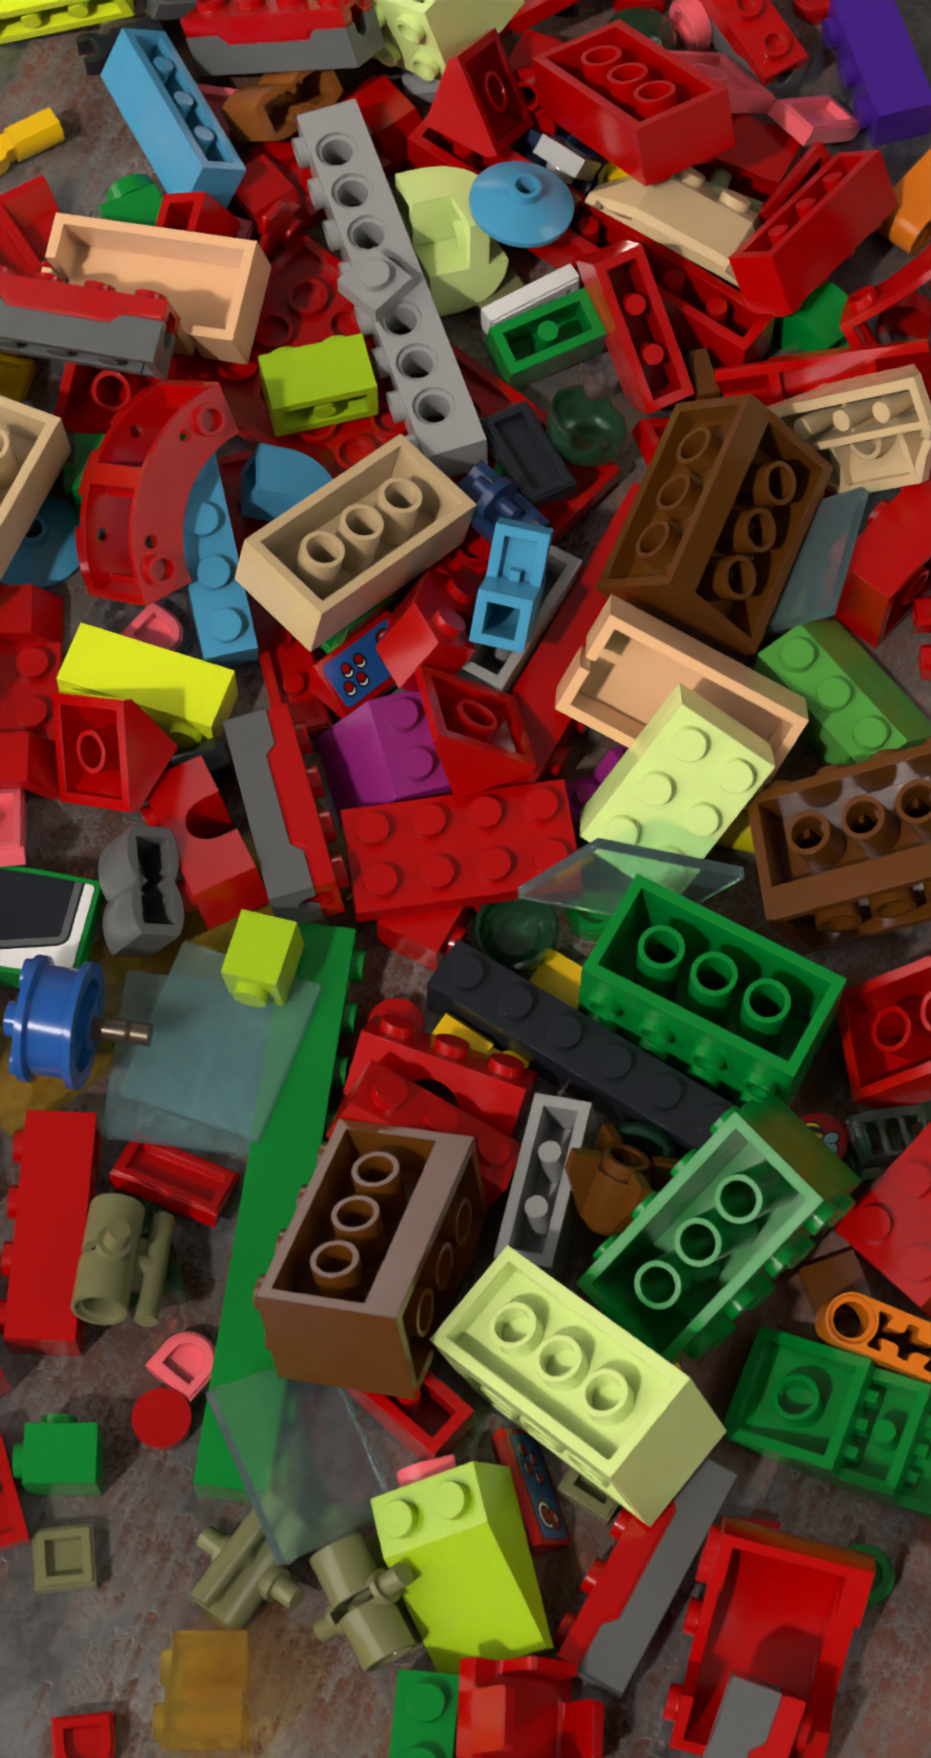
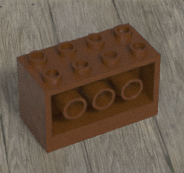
(717, 522)
(846, 849)
(373, 1258)

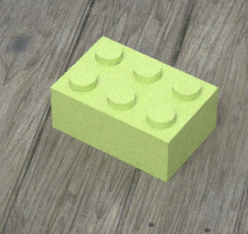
(679, 779)

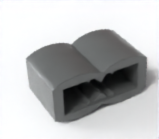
(140, 890)

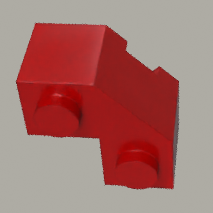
(430, 628)

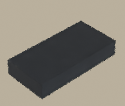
(528, 455)

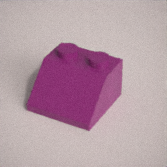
(382, 754)

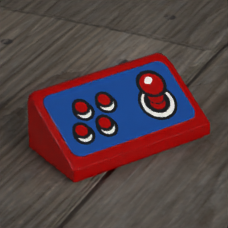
(353, 670)
(533, 1488)

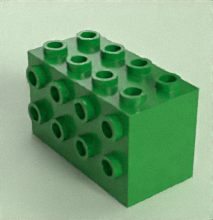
(708, 995)
(720, 1231)

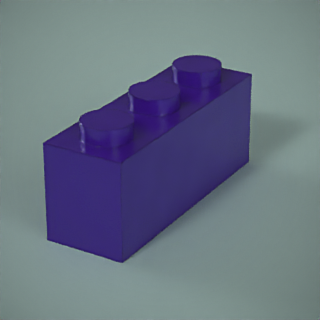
(879, 69)

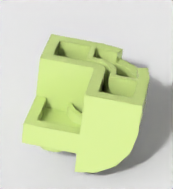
(452, 250)

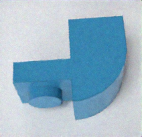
(277, 481)
(512, 586)

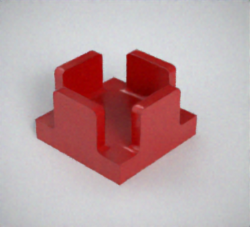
(525, 1711)

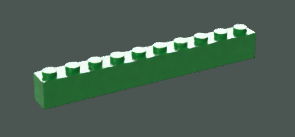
(273, 1179)

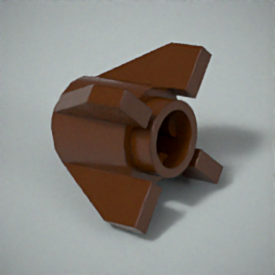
(613, 1180)

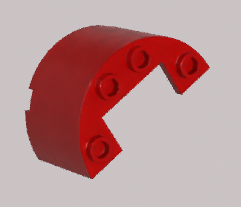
(775, 1612)

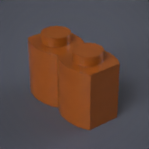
(271, 107)

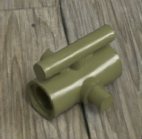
(121, 1262)
(241, 1575)
(365, 1601)

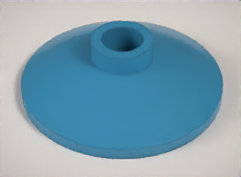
(521, 204)
(50, 555)

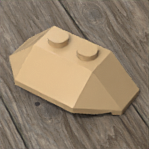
(682, 216)
(867, 428)

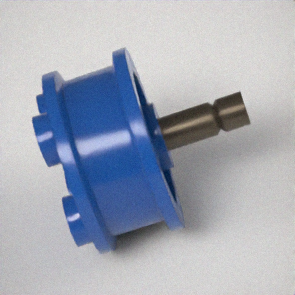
(61, 1022)

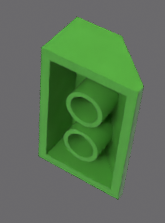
(847, 694)

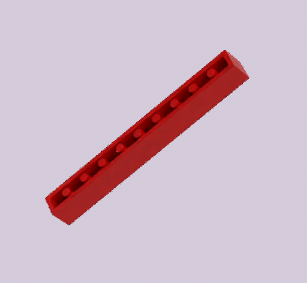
(430, 935)

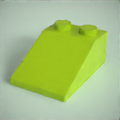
(468, 1565)

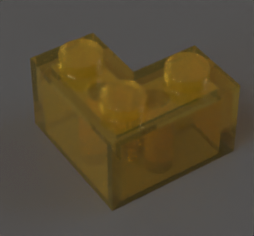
(204, 1695)

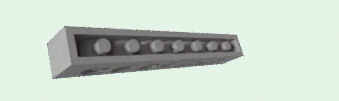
(341, 136)

